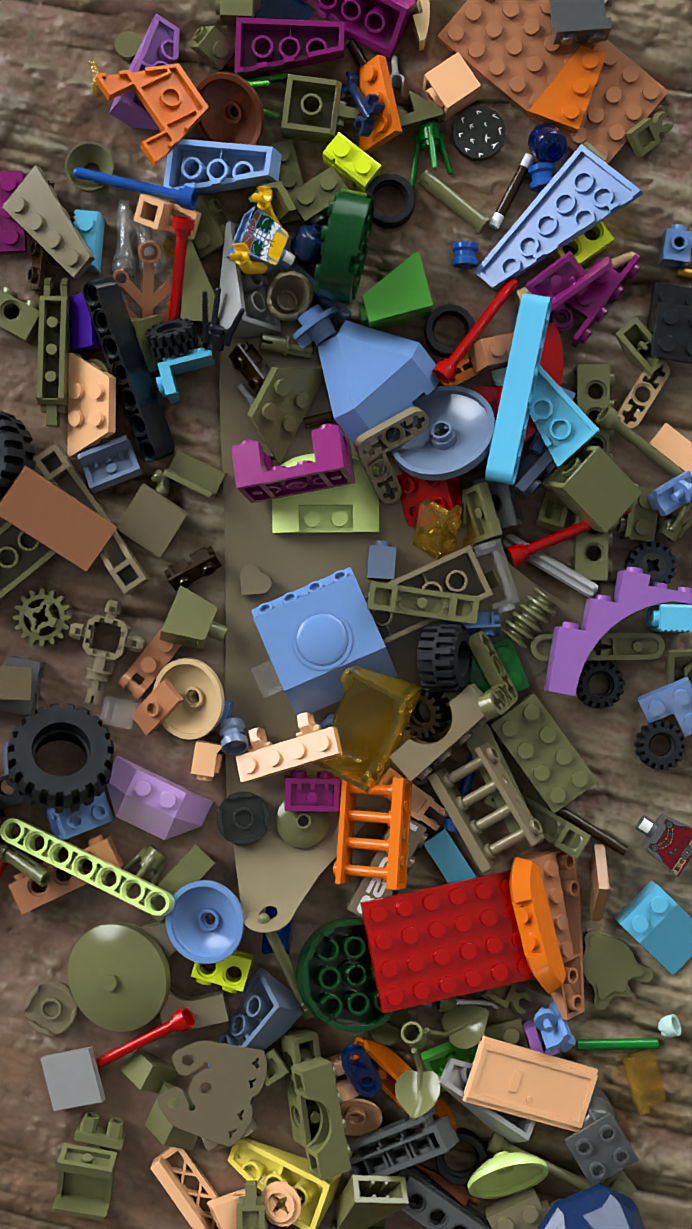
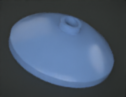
(193, 931)

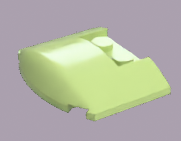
(330, 510)

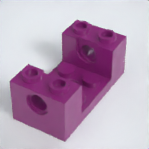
(262, 482)

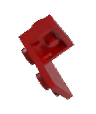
(415, 490)

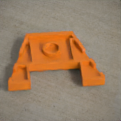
(167, 98)

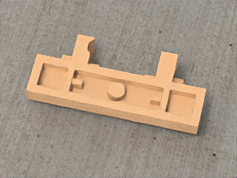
(269, 759)

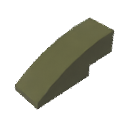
(187, 870)

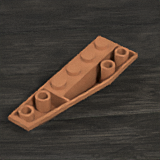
(565, 905)

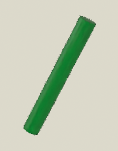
(617, 1044)

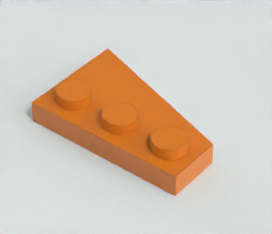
(376, 80)
(570, 91)

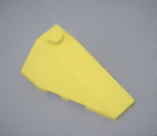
(270, 1164)

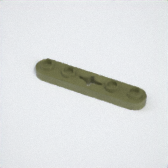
(622, 647)

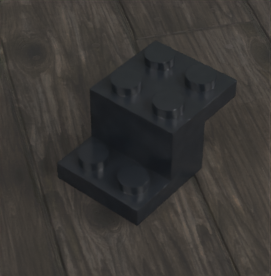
(671, 323)

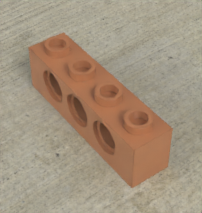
(30, 897)

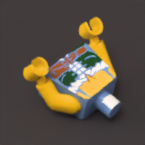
(260, 238)

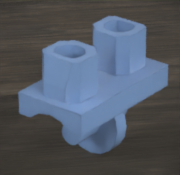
(672, 494)
(554, 1029)

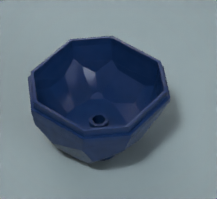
(593, 1209)

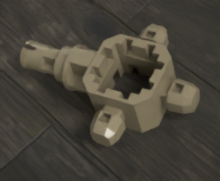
(102, 662)

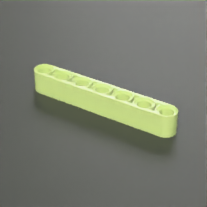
(74, 863)

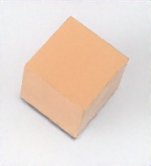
(451, 86)

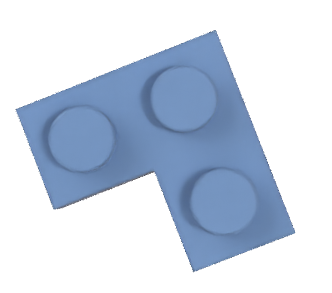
(669, 700)

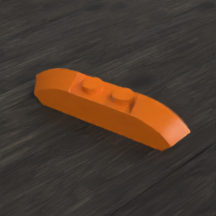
(536, 924)
(390, 1068)

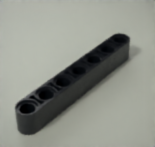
(130, 369)

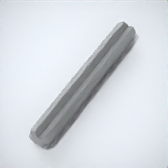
(556, 569)

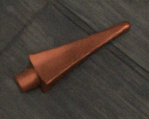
(459, 1192)

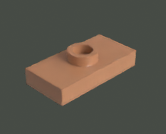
(157, 707)

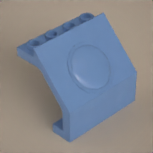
(318, 636)

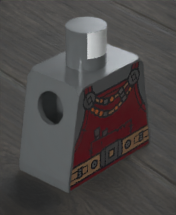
(667, 842)

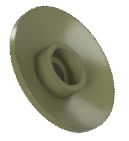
(298, 835)

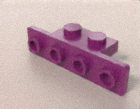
(566, 279)
(596, 298)

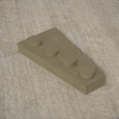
(44, 218)

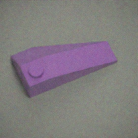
(157, 48)

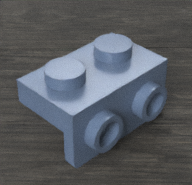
(109, 464)
(532, 472)

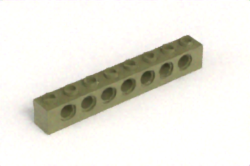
(600, 377)

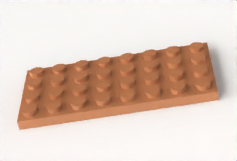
(515, 54)

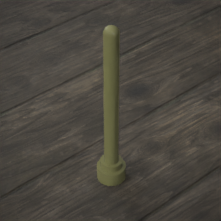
(609, 419)
(285, 963)
(498, 1144)

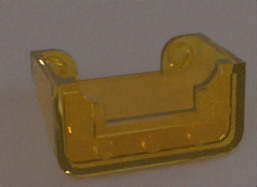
(370, 724)

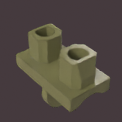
(100, 1137)

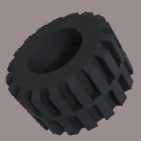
(444, 658)

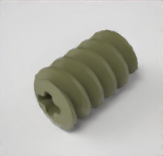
(530, 618)

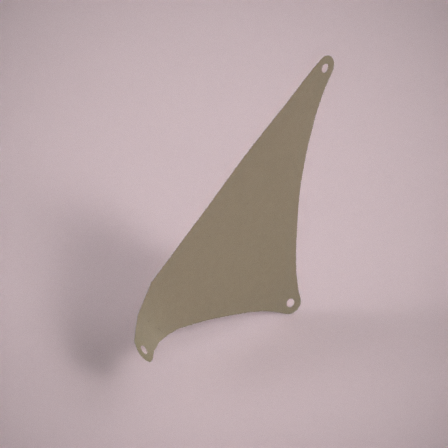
(272, 869)

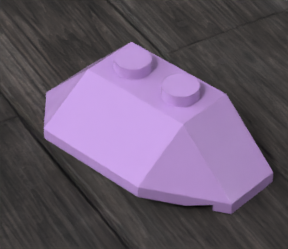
(154, 801)

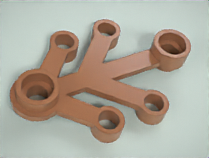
(147, 298)

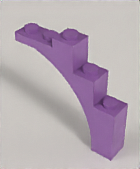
(572, 646)

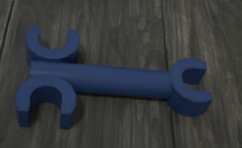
(368, 107)

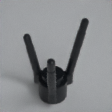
(214, 335)

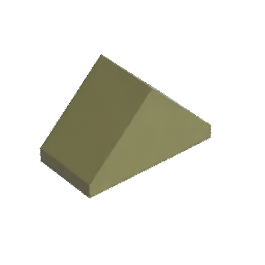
(636, 344)
(148, 1071)

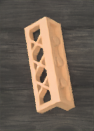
(178, 1191)

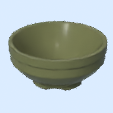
(85, 155)

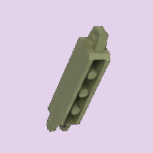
(53, 351)

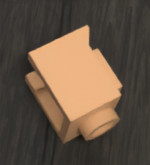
(206, 760)

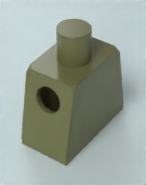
(191, 621)

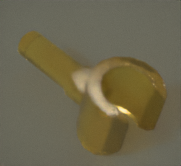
(94, 71)

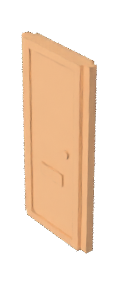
(530, 1084)

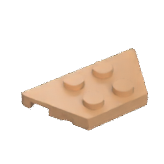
(89, 404)

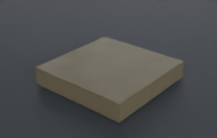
(152, 520)

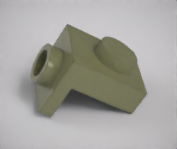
(213, 46)
(280, 202)
(551, 513)

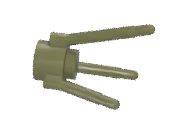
(671, 527)
(151, 860)

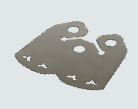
(230, 1092)

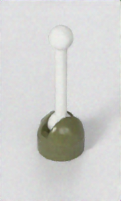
(449, 1004)

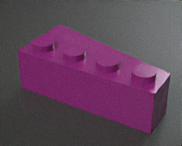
(285, 44)

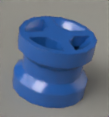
(541, 175)
(465, 255)

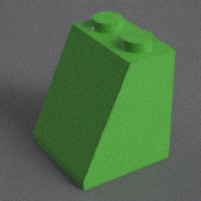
(397, 297)

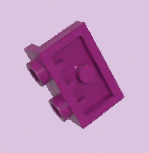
(311, 792)

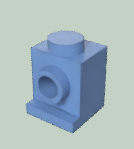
(670, 254)

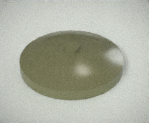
(119, 976)

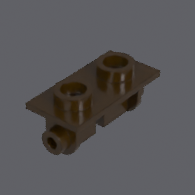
(245, 360)
(203, 564)

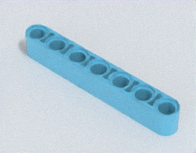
(518, 388)

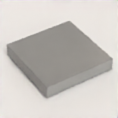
(73, 1078)

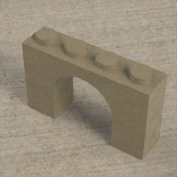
(206, 1008)

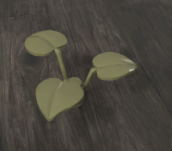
(420, 1090)

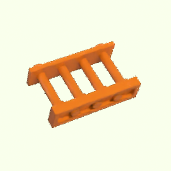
(395, 846)

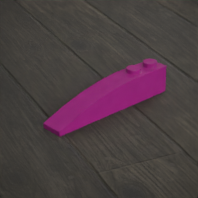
(370, 22)

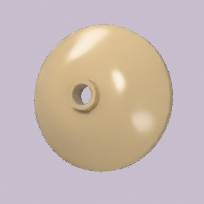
(193, 716)

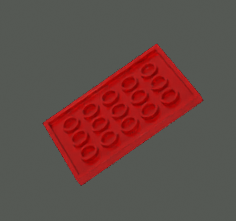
(444, 941)

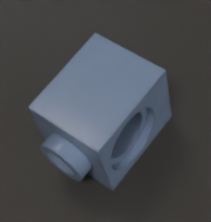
(381, 561)

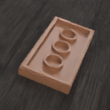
(55, 518)

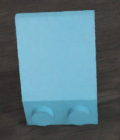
(659, 926)

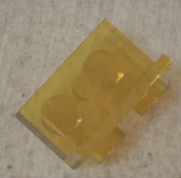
(437, 529)

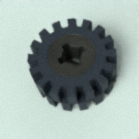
(646, 555)

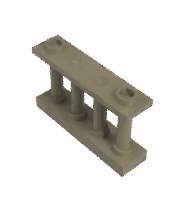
(473, 829)

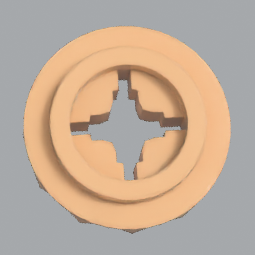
(286, 1215)

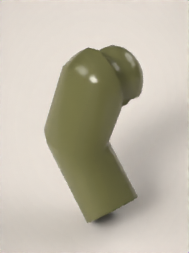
(162, 481)

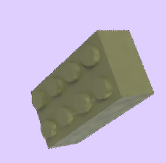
(542, 752)

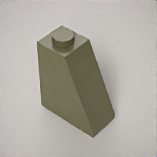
(370, 1200)

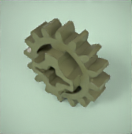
(32, 613)

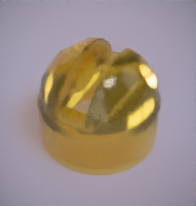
(168, 249)

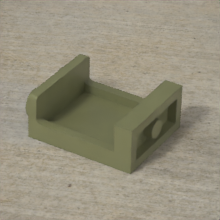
(84, 1181)

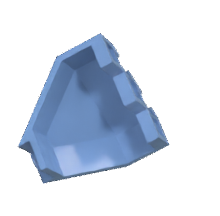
(373, 376)

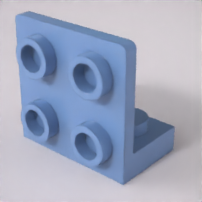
(70, 823)

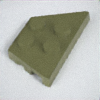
(283, 405)

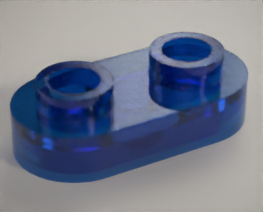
(359, 1069)

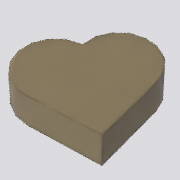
(254, 581)

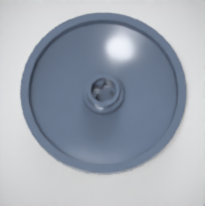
(456, 435)

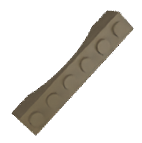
(115, 554)

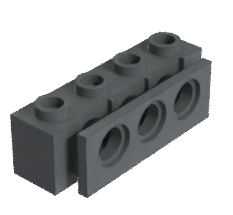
(404, 1151)
(433, 1198)

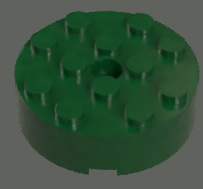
(344, 246)
(324, 979)

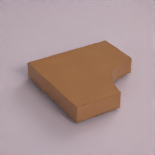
(599, 883)

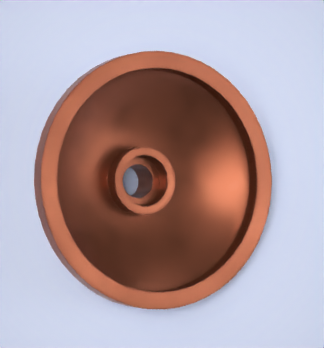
(222, 123)

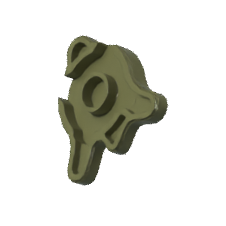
(609, 967)

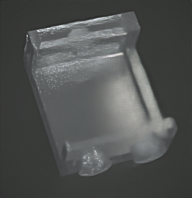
(503, 572)

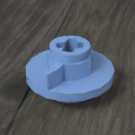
(315, 326)

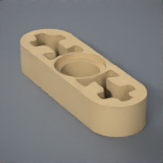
(638, 415)

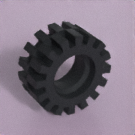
(171, 338)
(615, 684)
(438, 715)
(676, 745)

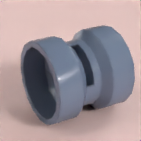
(232, 732)

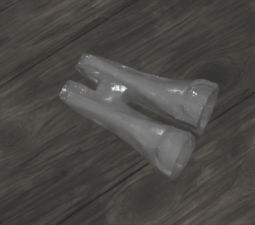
(124, 251)

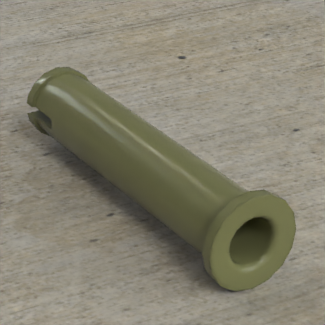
(454, 201)

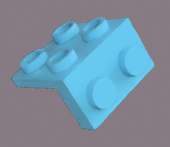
(173, 366)

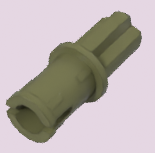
(285, 345)

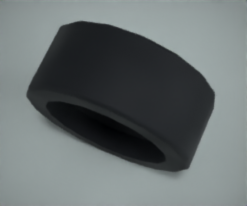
(407, 189)
(437, 314)
(462, 1177)

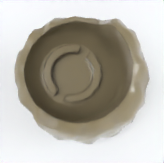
(289, 296)

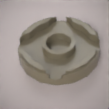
(50, 1008)

